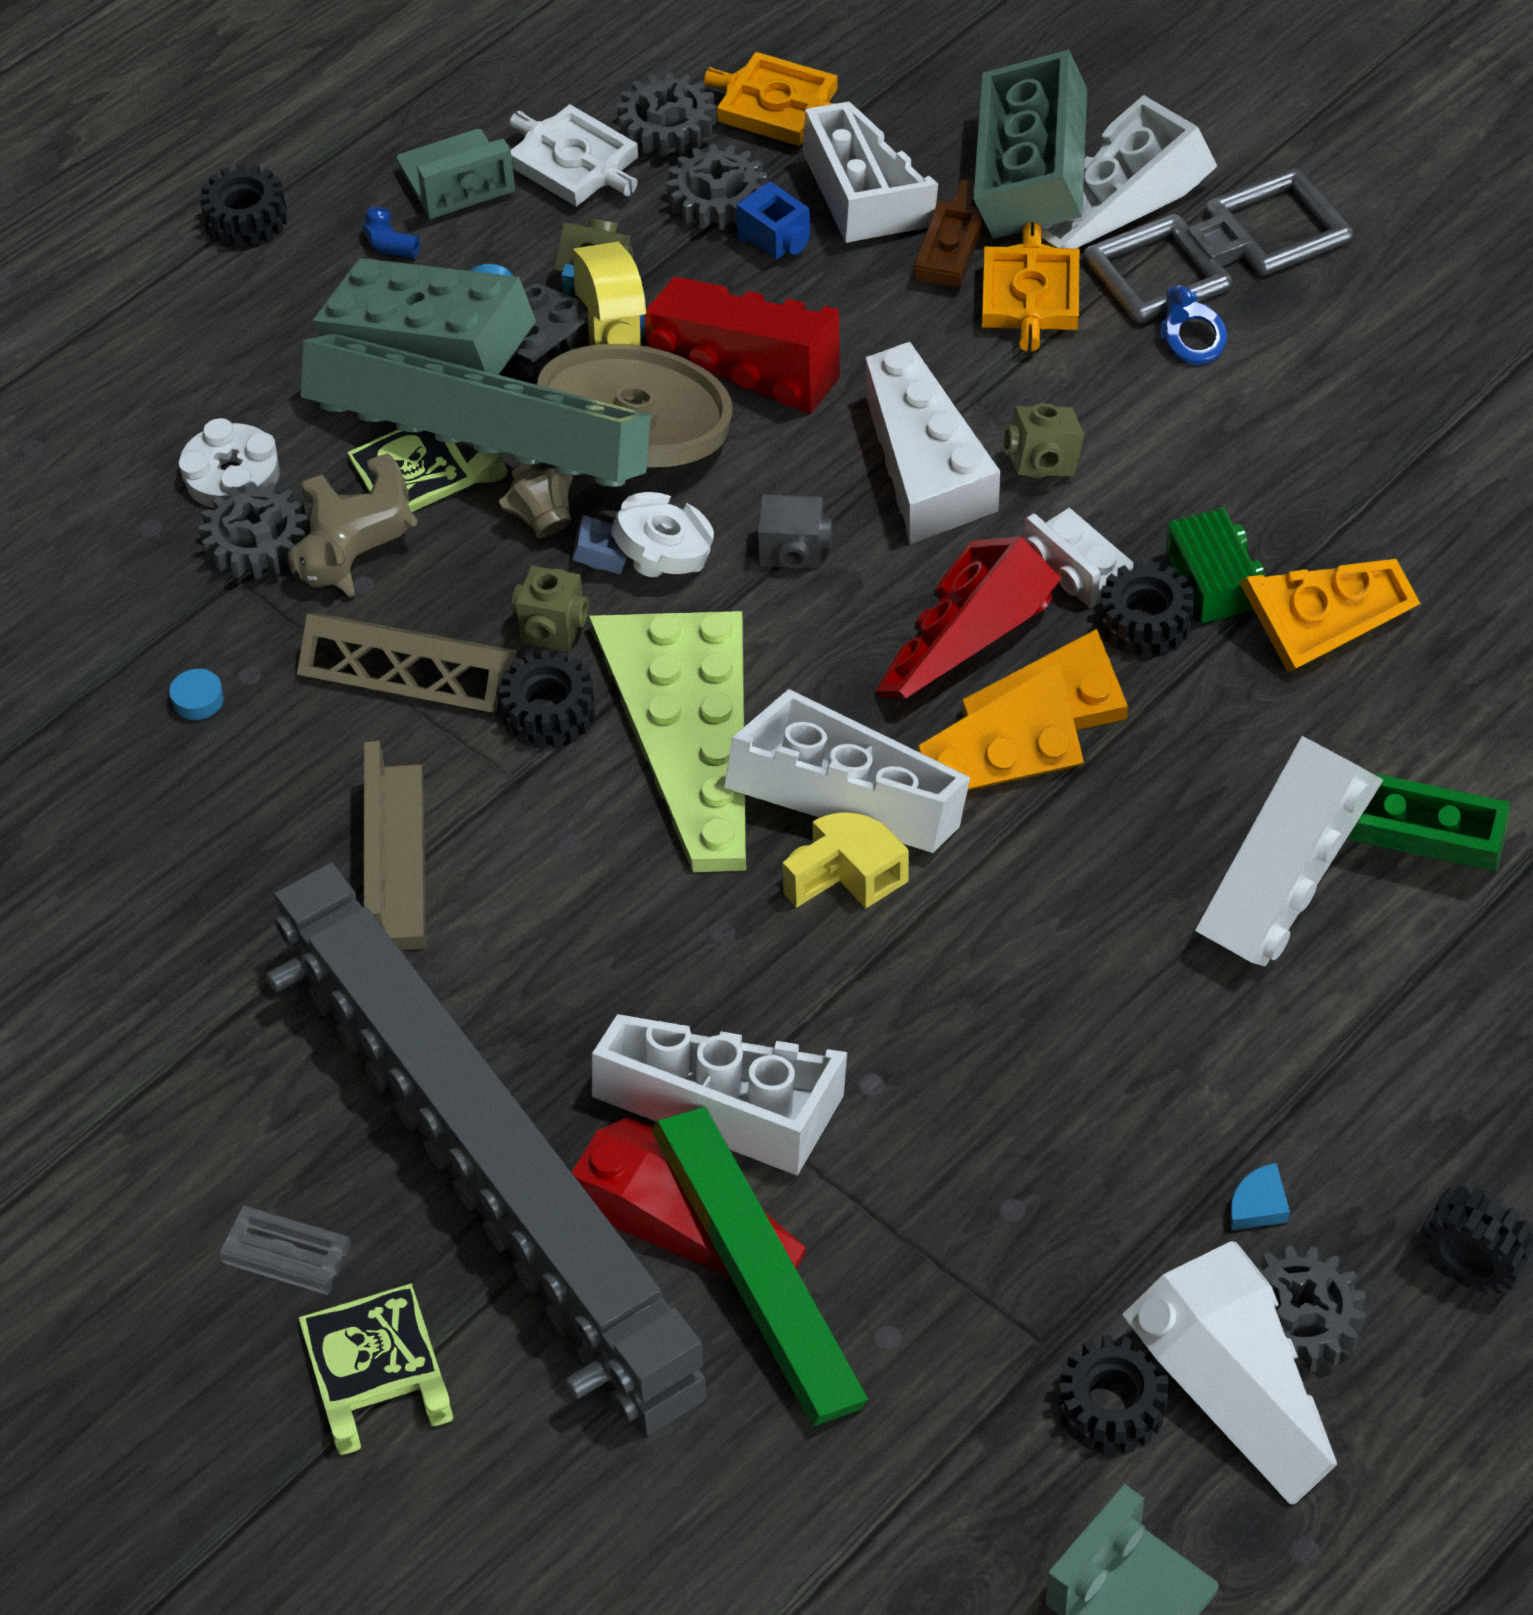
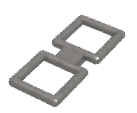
(1219, 243)

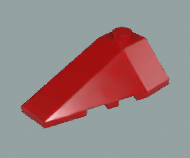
(982, 598)
(642, 1196)

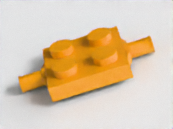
(771, 96)
(1031, 287)

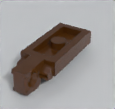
(950, 239)

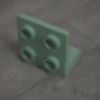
(458, 172)
(1125, 1569)

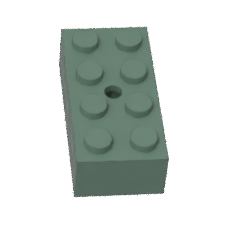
(1031, 144)
(431, 312)

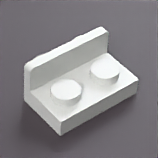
(1075, 553)

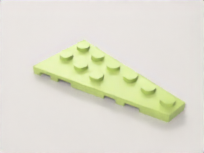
(685, 704)

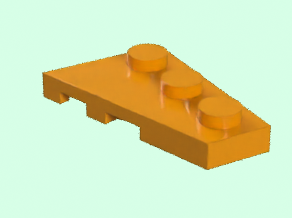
(1326, 608)
(1088, 679)
(1013, 736)

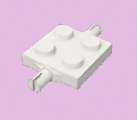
(573, 154)

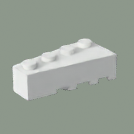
(928, 447)
(831, 764)
(1287, 852)
(759, 1096)

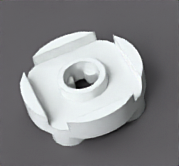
(225, 443)
(662, 535)

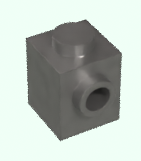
(793, 531)

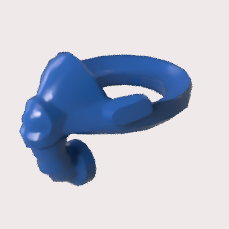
(1183, 307)

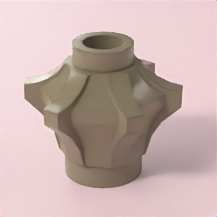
(539, 498)

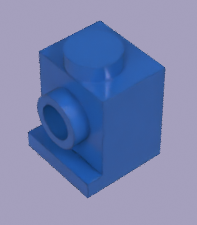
(781, 227)

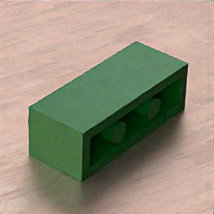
(1435, 823)

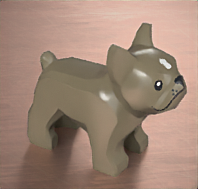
(350, 525)

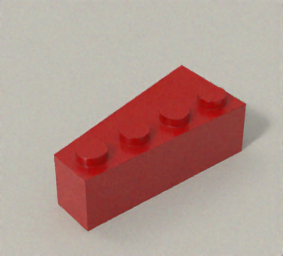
(749, 341)

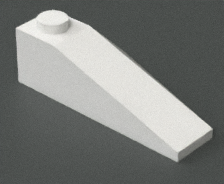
(1142, 166)
(1226, 1348)

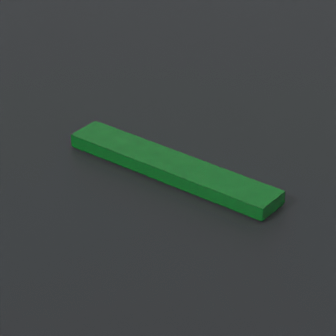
(759, 1266)

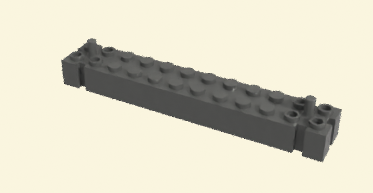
(493, 1153)

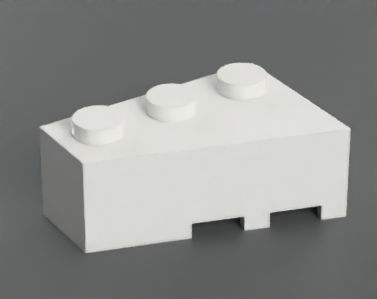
(862, 177)

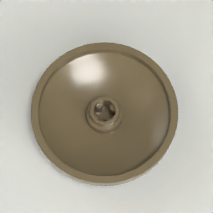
(685, 401)

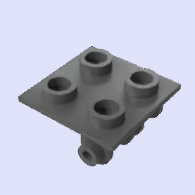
(558, 329)

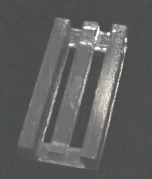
(316, 1280)

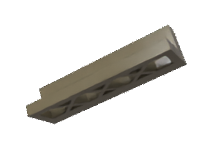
(408, 642)
(394, 848)

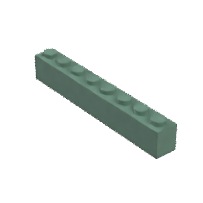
(476, 408)

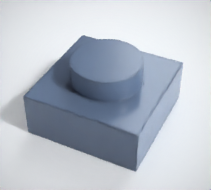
(597, 546)

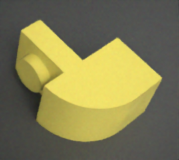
(612, 291)
(851, 851)

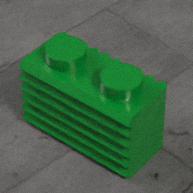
(1214, 561)

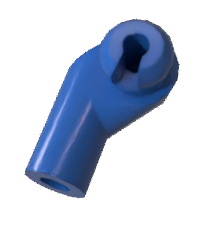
(384, 238)

